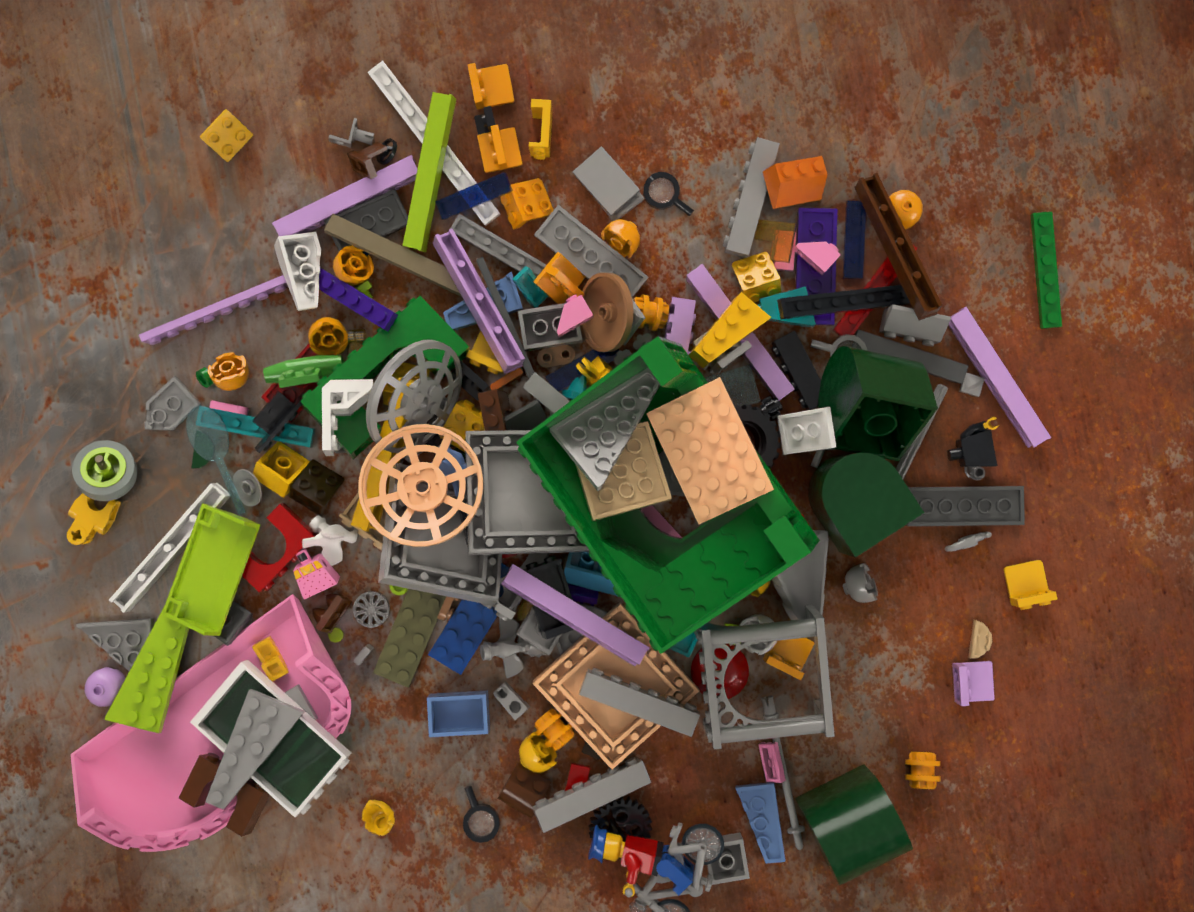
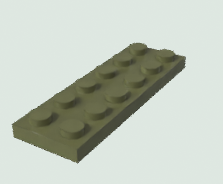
(409, 637)

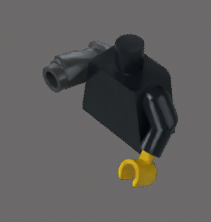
(975, 449)

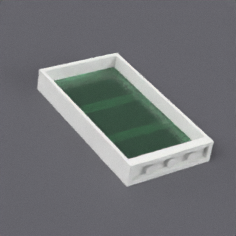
(301, 760)

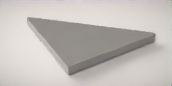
(120, 637)

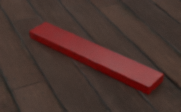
(853, 319)

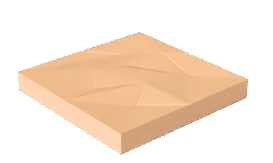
(606, 729)

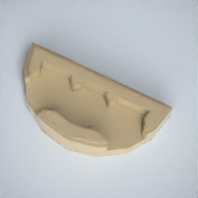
(980, 640)

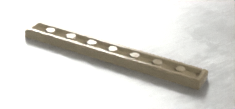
(390, 252)

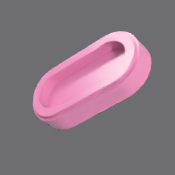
(229, 407)

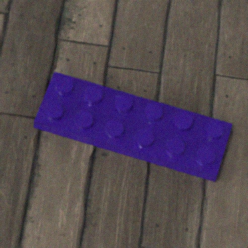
(816, 226)

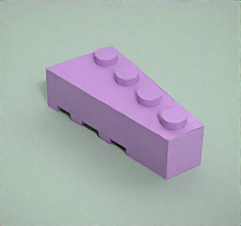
(680, 322)

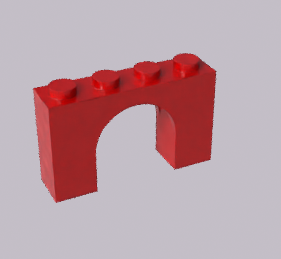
(262, 574)

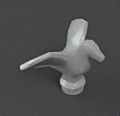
(506, 648)

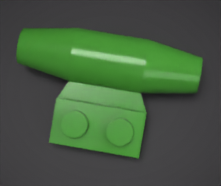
(301, 370)

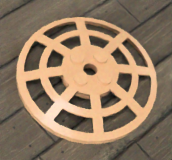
(415, 474)

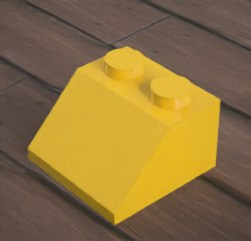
(279, 468)

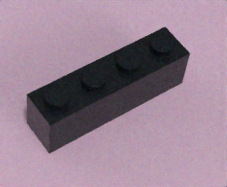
(799, 369)

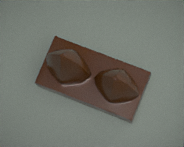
(328, 619)

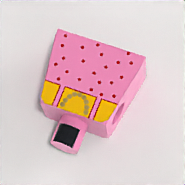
(314, 574)

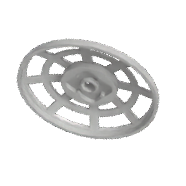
(422, 396)

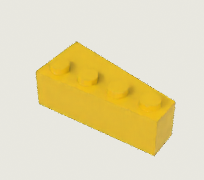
(732, 326)

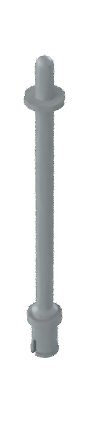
(795, 829)

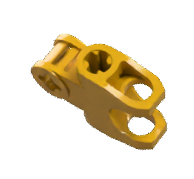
(90, 519)

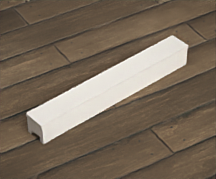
(166, 550)

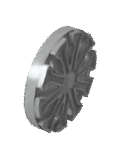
(371, 609)

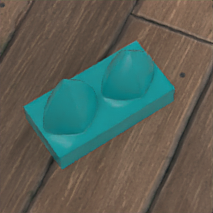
(576, 388)

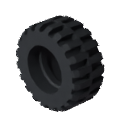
(763, 431)

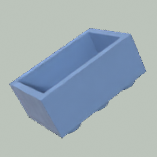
(458, 713)

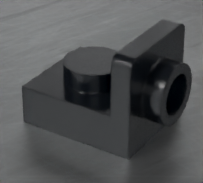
(484, 121)

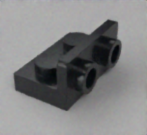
(471, 381)

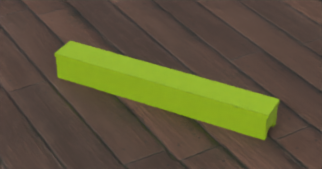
(429, 171)

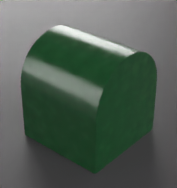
(876, 401)
(860, 501)
(854, 824)

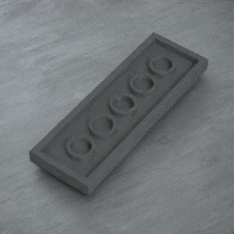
(969, 506)

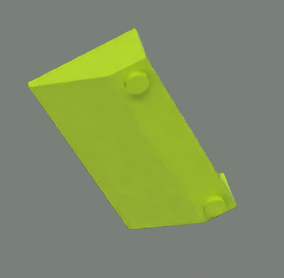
(210, 570)

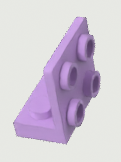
(973, 682)

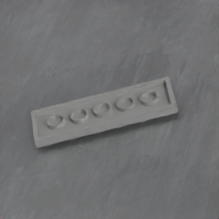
(586, 250)

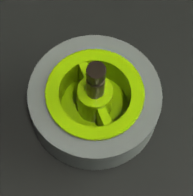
(104, 470)

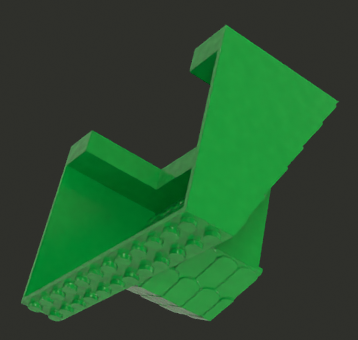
(667, 579)

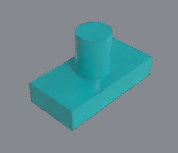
(528, 288)

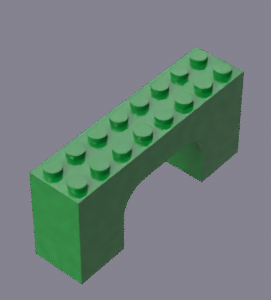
(412, 325)

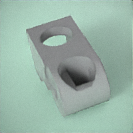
(511, 700)

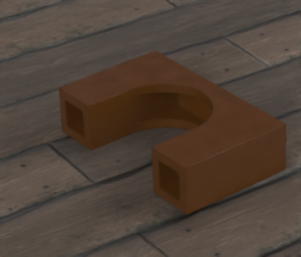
(493, 409)
(249, 802)

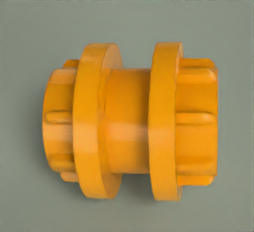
(655, 312)
(554, 730)
(922, 770)

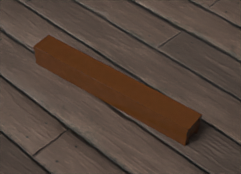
(898, 247)

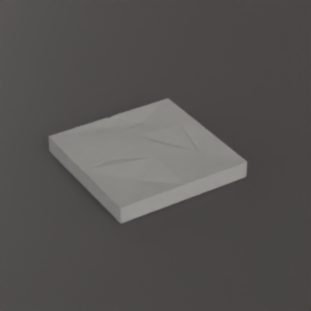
(514, 506)
(437, 568)

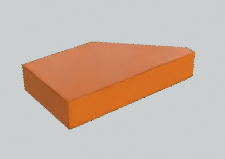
(507, 379)

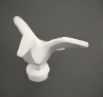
(329, 539)

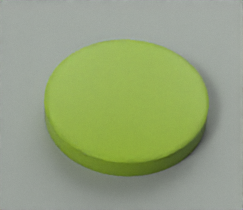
(336, 635)

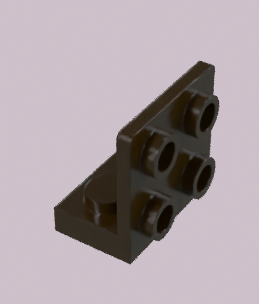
(315, 487)

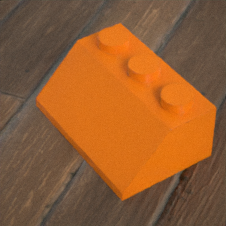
(796, 182)

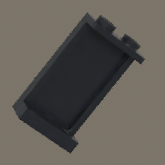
(552, 574)

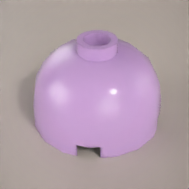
(103, 686)

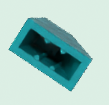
(770, 306)

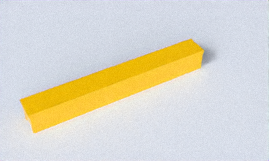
(359, 518)

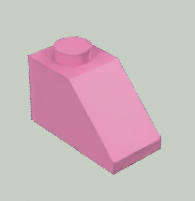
(818, 254)
(573, 314)

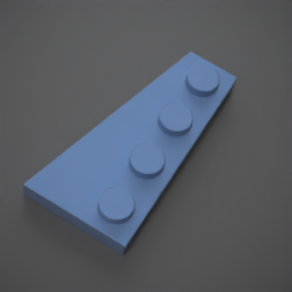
(461, 317)
(763, 815)

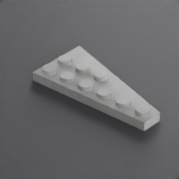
(255, 736)

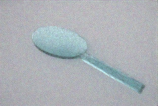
(211, 441)

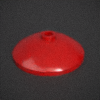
(735, 675)

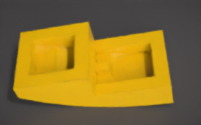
(271, 658)

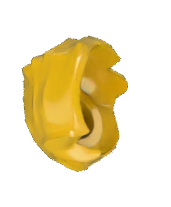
(378, 817)

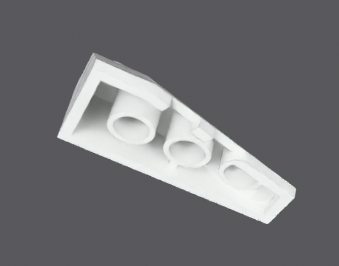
(300, 265)

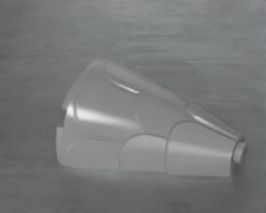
(804, 581)

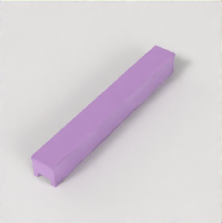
(314, 214)
(479, 301)
(756, 356)
(998, 378)
(574, 615)

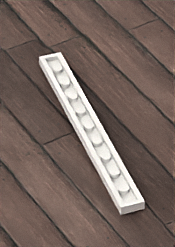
(417, 122)

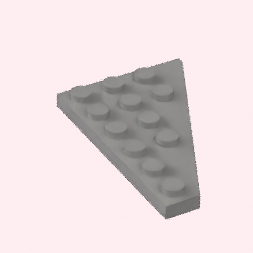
(603, 428)

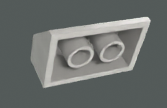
(904, 323)

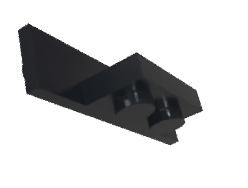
(275, 416)

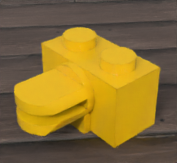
(594, 370)

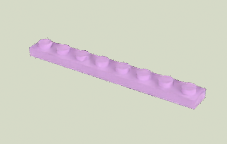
(208, 313)

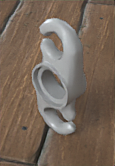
(968, 541)

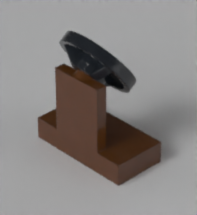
(362, 162)

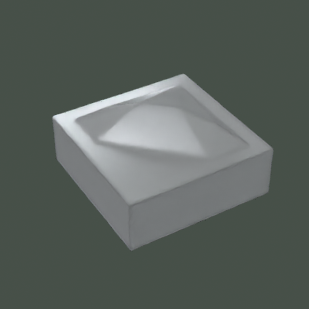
(972, 385)

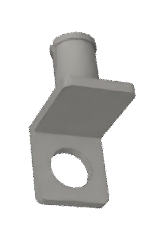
(355, 134)

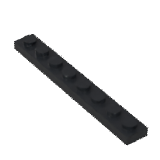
(842, 301)

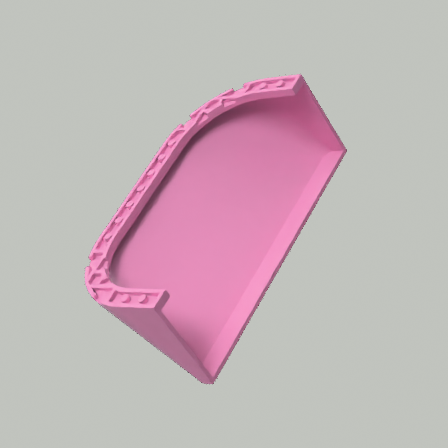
(133, 777)

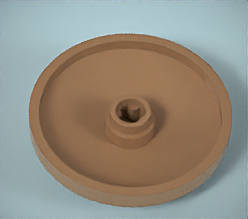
(611, 310)

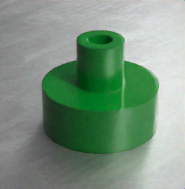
(204, 378)

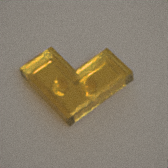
(781, 235)

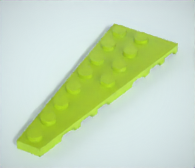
(151, 680)

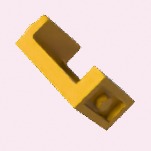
(542, 110)

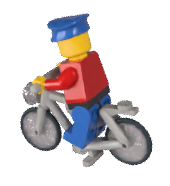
(665, 863)

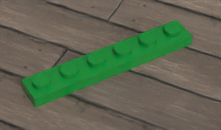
(1046, 270)

